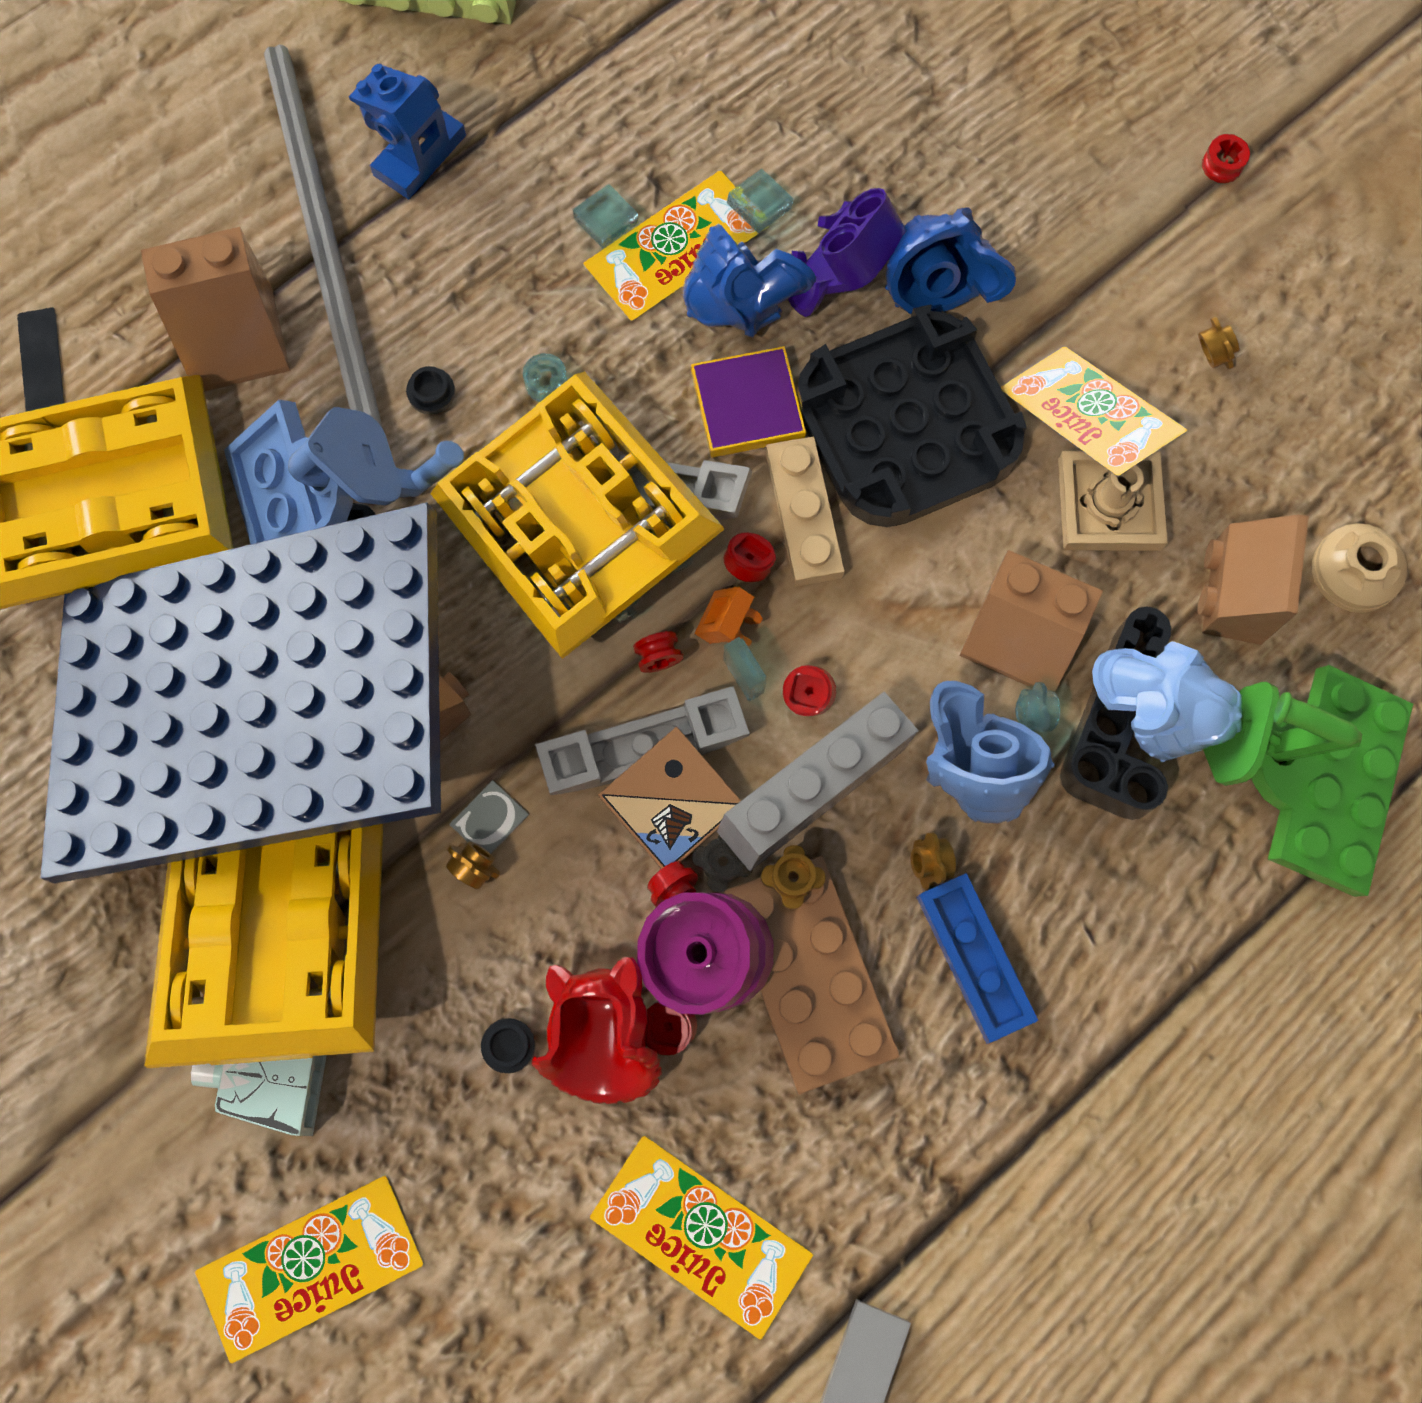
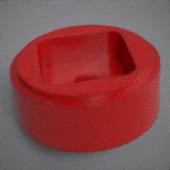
(749, 557)
(809, 690)
(669, 1030)

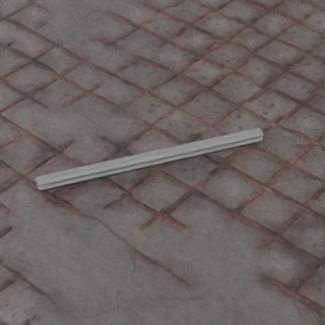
(321, 233)

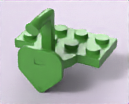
(1333, 774)

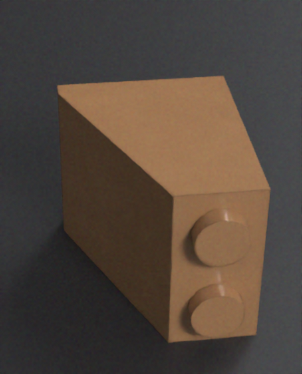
(217, 308)

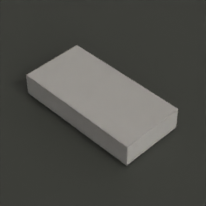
(866, 1356)

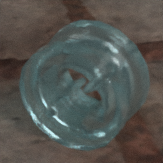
(532, 374)

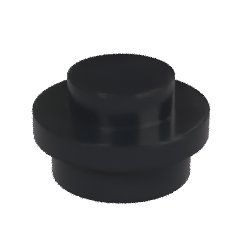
(430, 390)
(508, 1046)

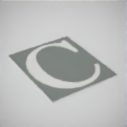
(489, 818)

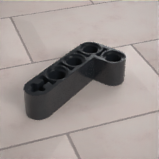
(1109, 751)

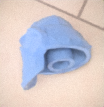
(1175, 699)

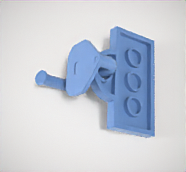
(310, 483)

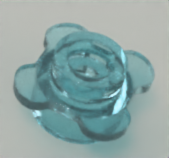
(1038, 708)

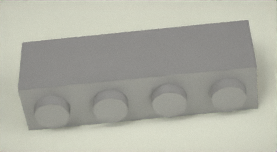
(816, 781)

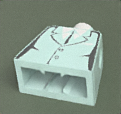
(267, 1093)

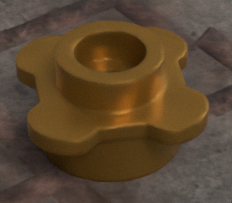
(1219, 344)
(932, 860)
(793, 861)
(471, 864)

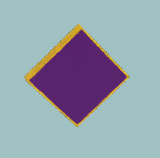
(747, 401)

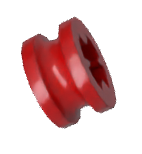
(1227, 145)
(658, 652)

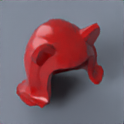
(599, 1035)

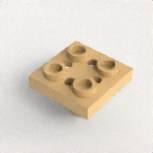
(1111, 504)

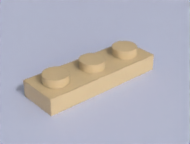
(804, 511)

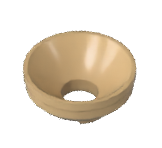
(1346, 581)

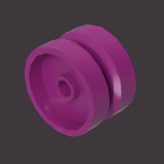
(675, 958)

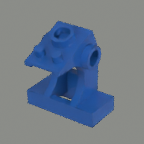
(404, 112)

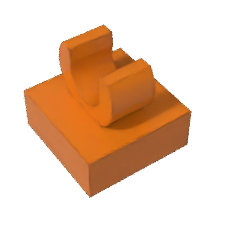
(725, 616)

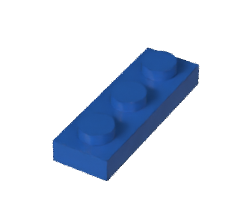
(976, 958)

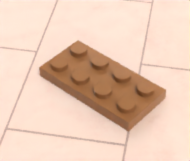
(819, 987)

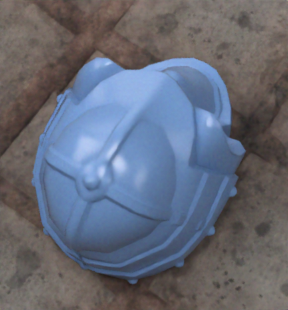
(984, 760)

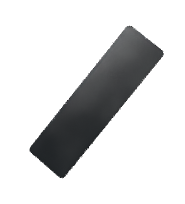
(40, 359)

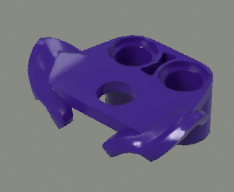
(853, 249)

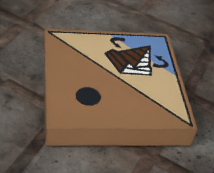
(669, 799)

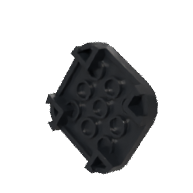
(909, 418)

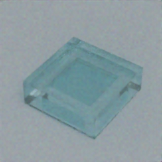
(760, 200)
(605, 216)
(744, 668)

